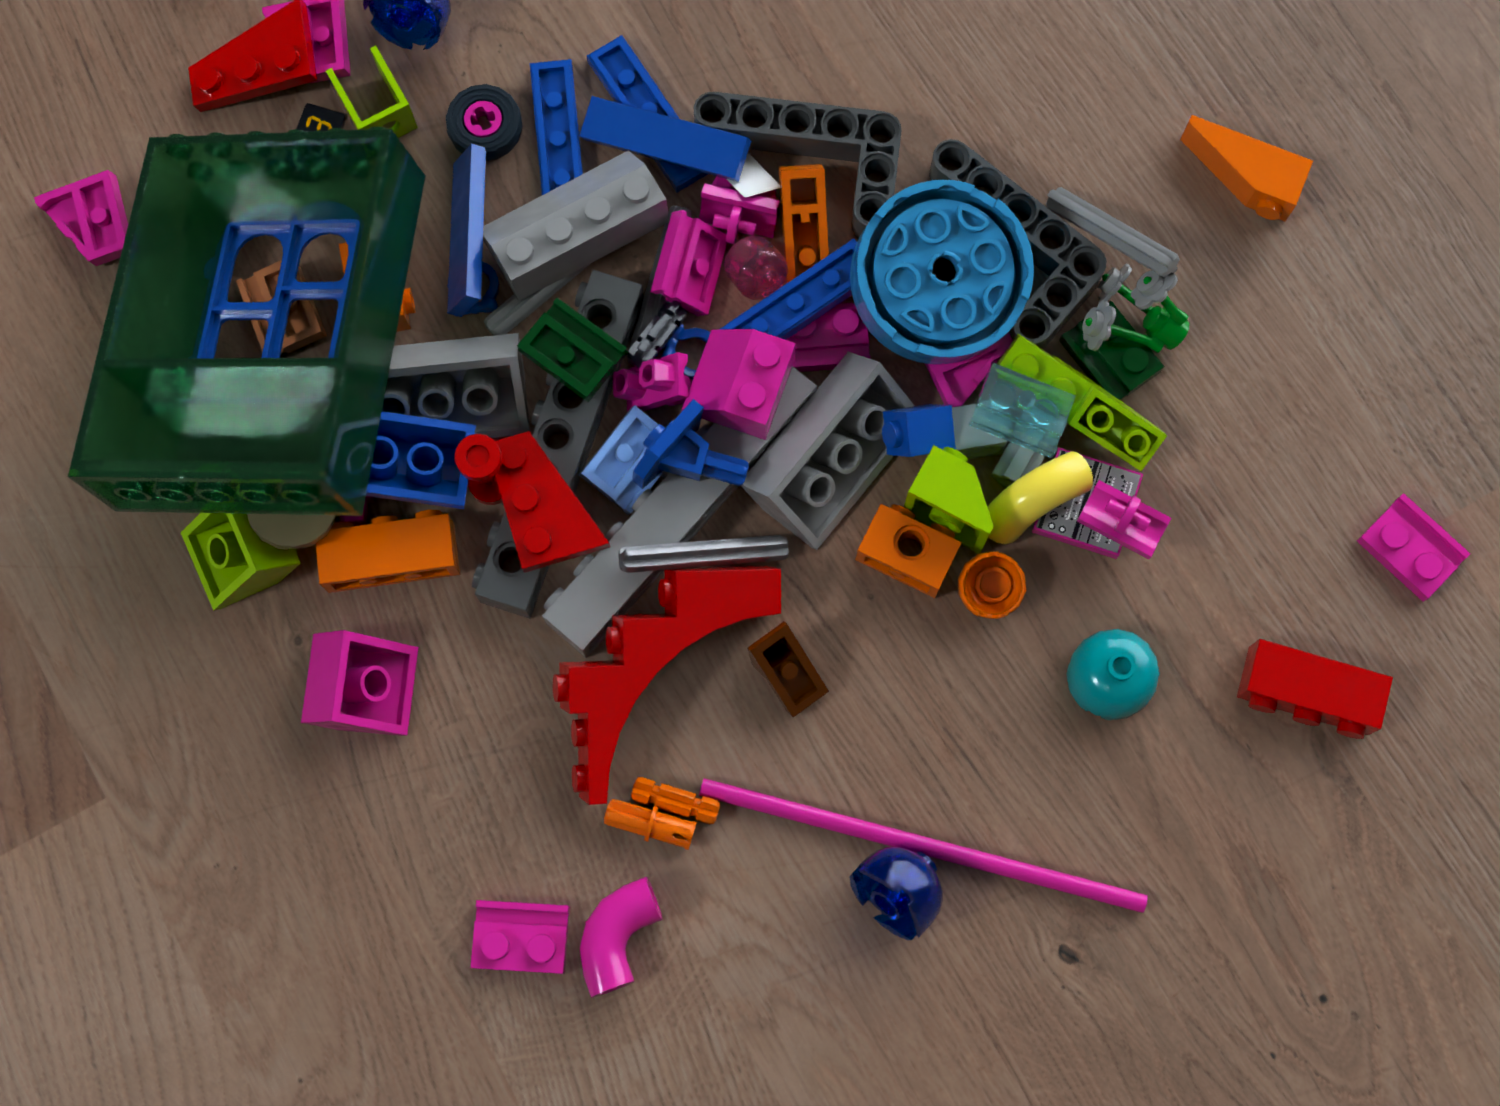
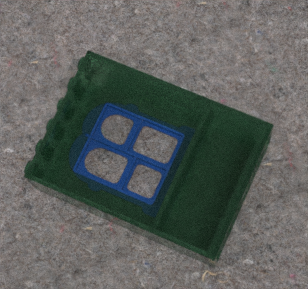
(267, 432)

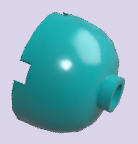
(1113, 674)

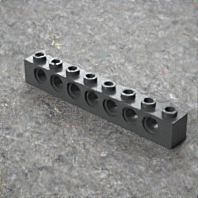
(601, 296)

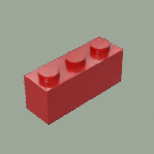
(1314, 689)

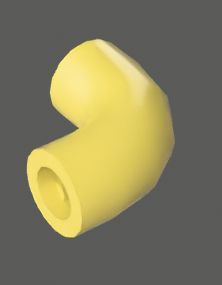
(1038, 494)

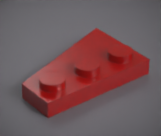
(257, 62)
(541, 507)

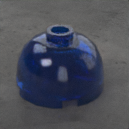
(410, 20)
(901, 888)

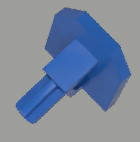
(685, 453)

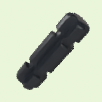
(657, 333)

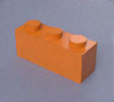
(388, 552)

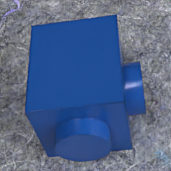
(918, 428)

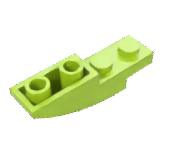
(1094, 409)

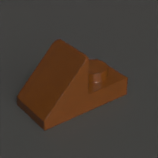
(787, 669)

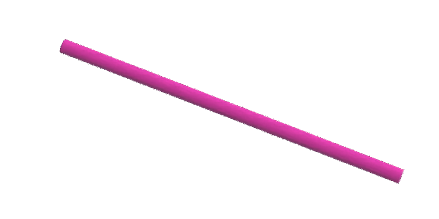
(929, 846)

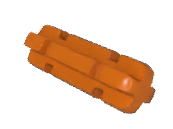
(675, 800)

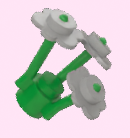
(1163, 326)

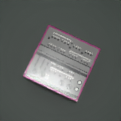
(1062, 521)

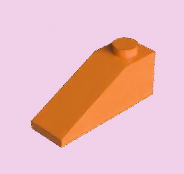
(1253, 170)
(803, 216)

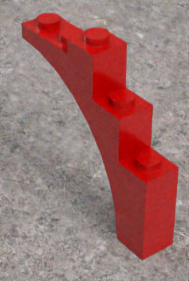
(641, 646)

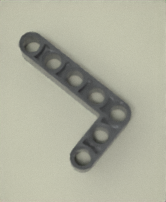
(816, 139)
(1039, 224)

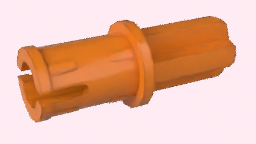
(650, 823)

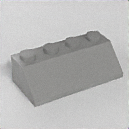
(576, 224)
(461, 382)
(828, 450)

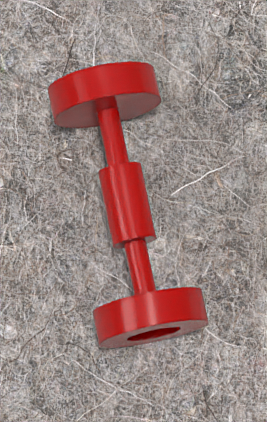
(479, 461)

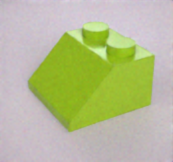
(951, 496)
(233, 558)

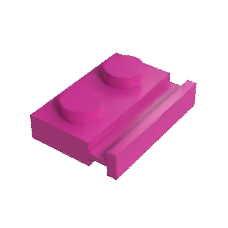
(689, 263)
(829, 339)
(1413, 547)
(520, 937)

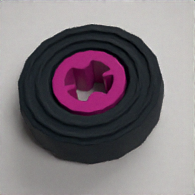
(488, 102)

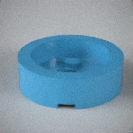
(913, 308)

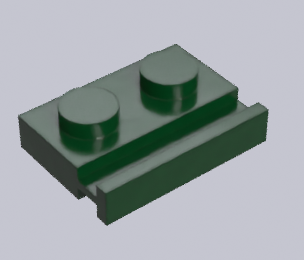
(572, 349)
(1118, 364)

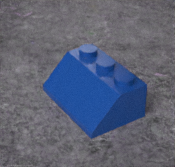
(417, 461)

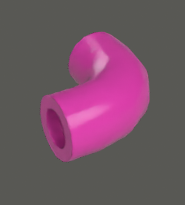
(607, 935)

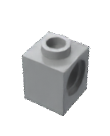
(970, 440)

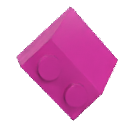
(742, 379)
(359, 683)

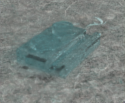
(1022, 410)

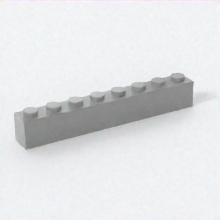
(661, 516)

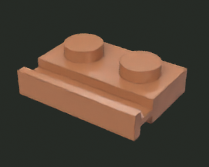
(303, 320)

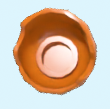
(991, 585)

